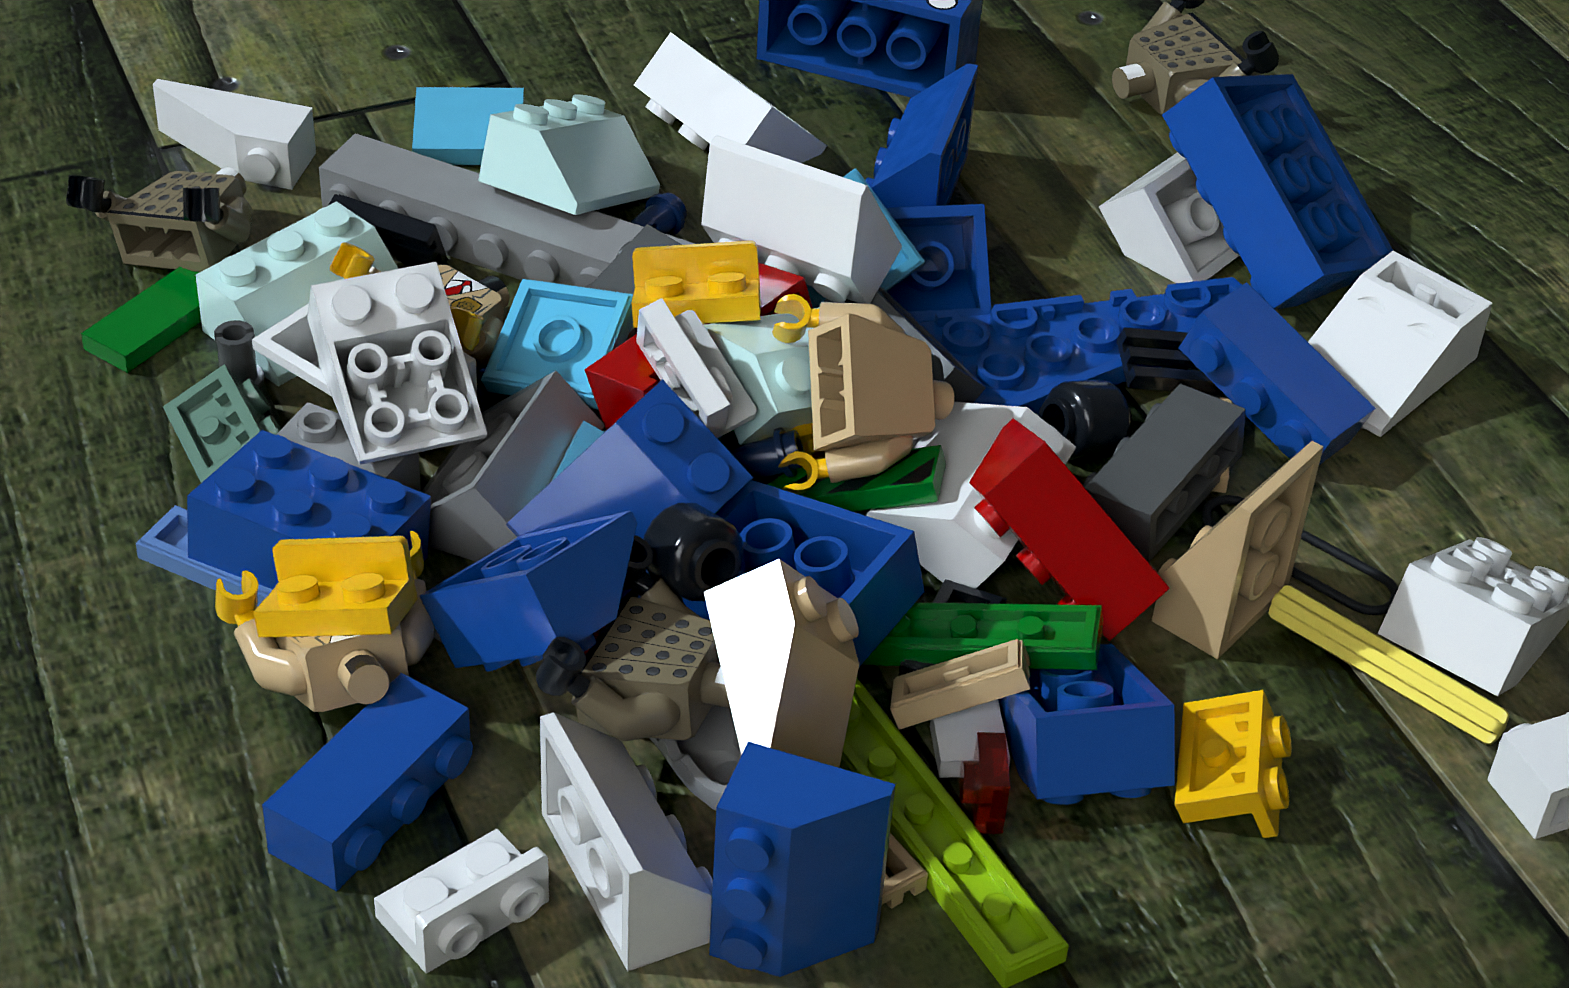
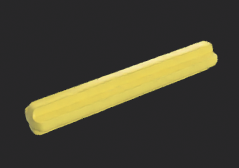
(1389, 665)

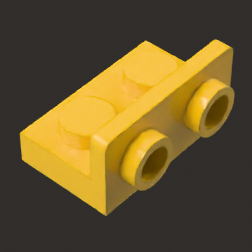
(709, 278)
(338, 587)
(1233, 761)

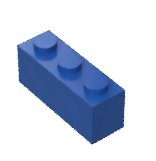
(1275, 375)
(368, 782)

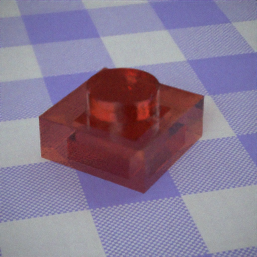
(987, 782)

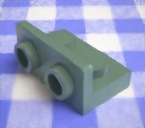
(218, 419)

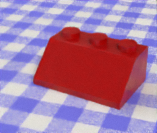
(1062, 529)

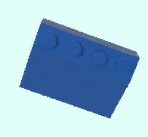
(1276, 186)

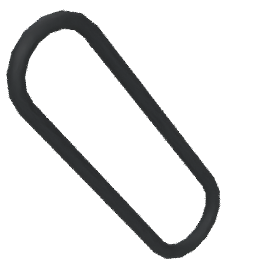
(1328, 548)

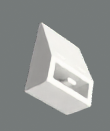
(1401, 336)
(394, 362)
(1478, 613)

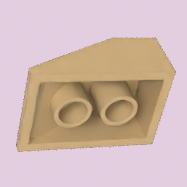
(1240, 562)
(786, 660)

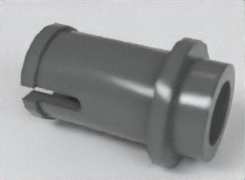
(237, 351)

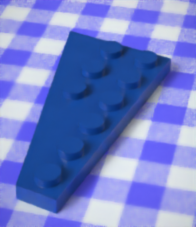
(1043, 342)

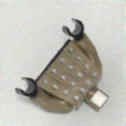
(1181, 54)
(173, 222)
(650, 666)

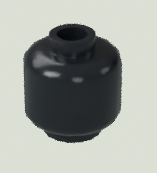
(1089, 416)
(693, 549)

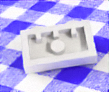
(693, 367)
(464, 899)

